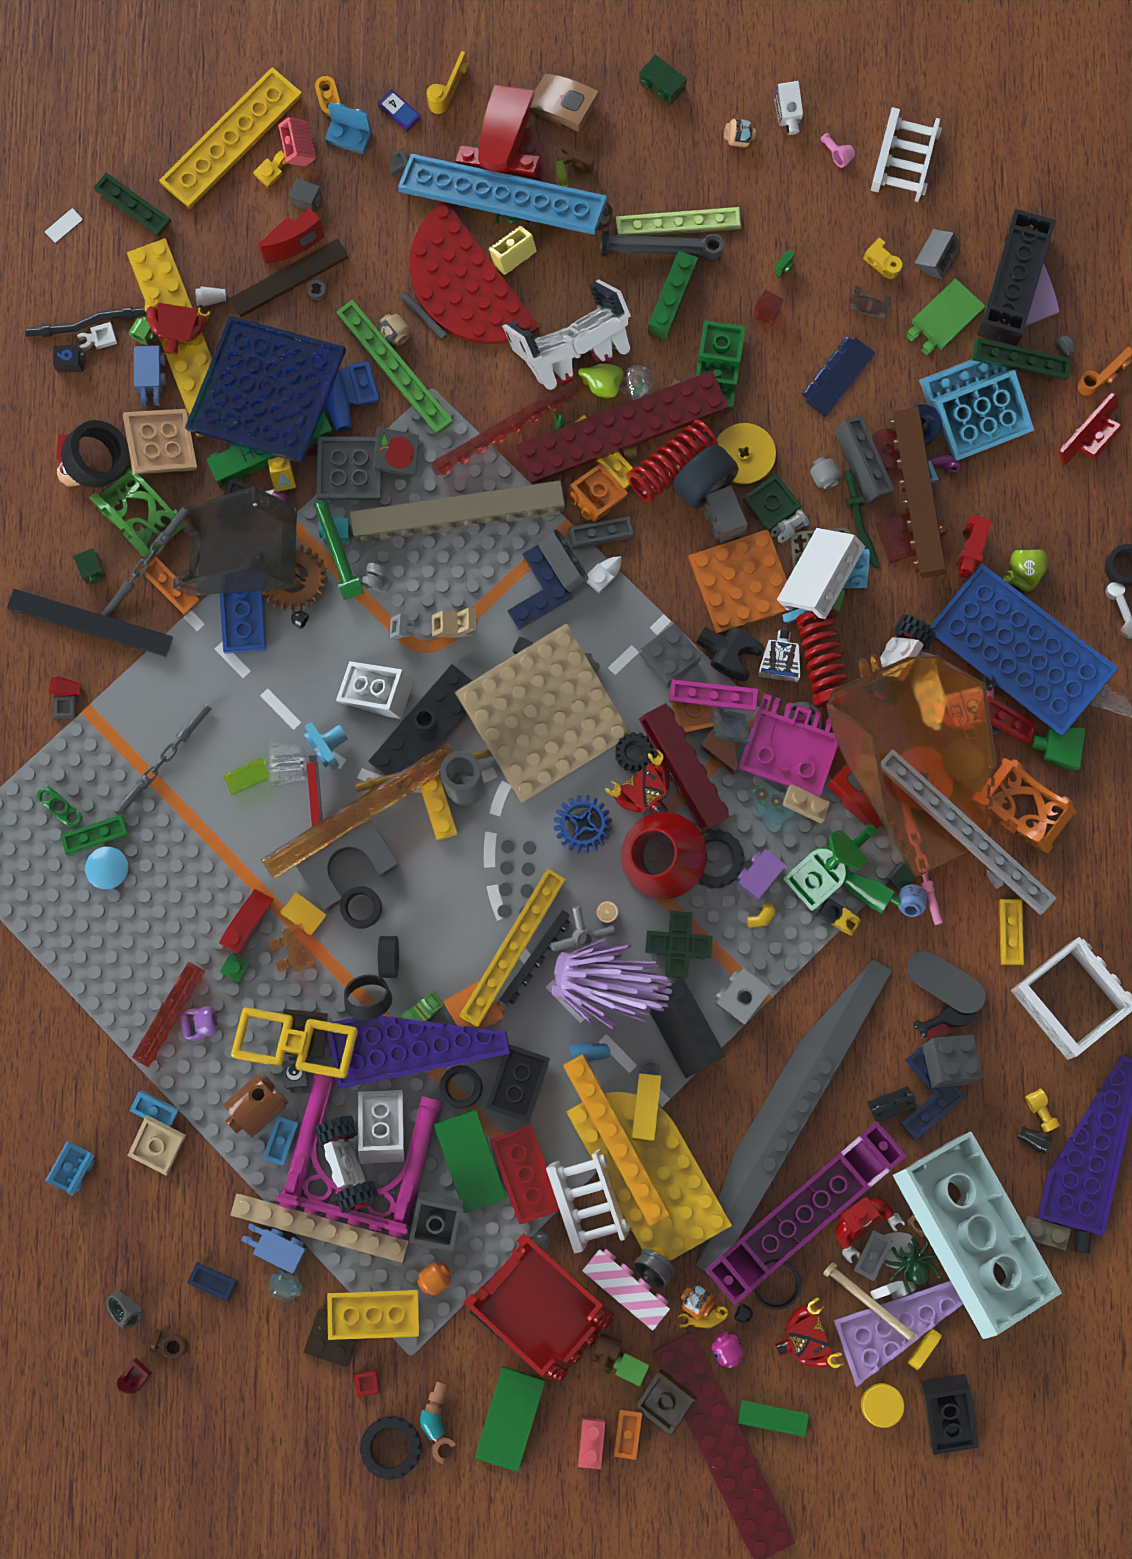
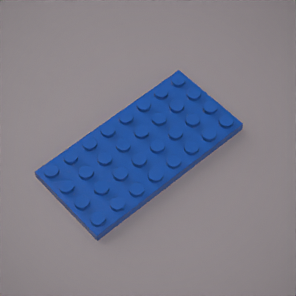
(1023, 649)

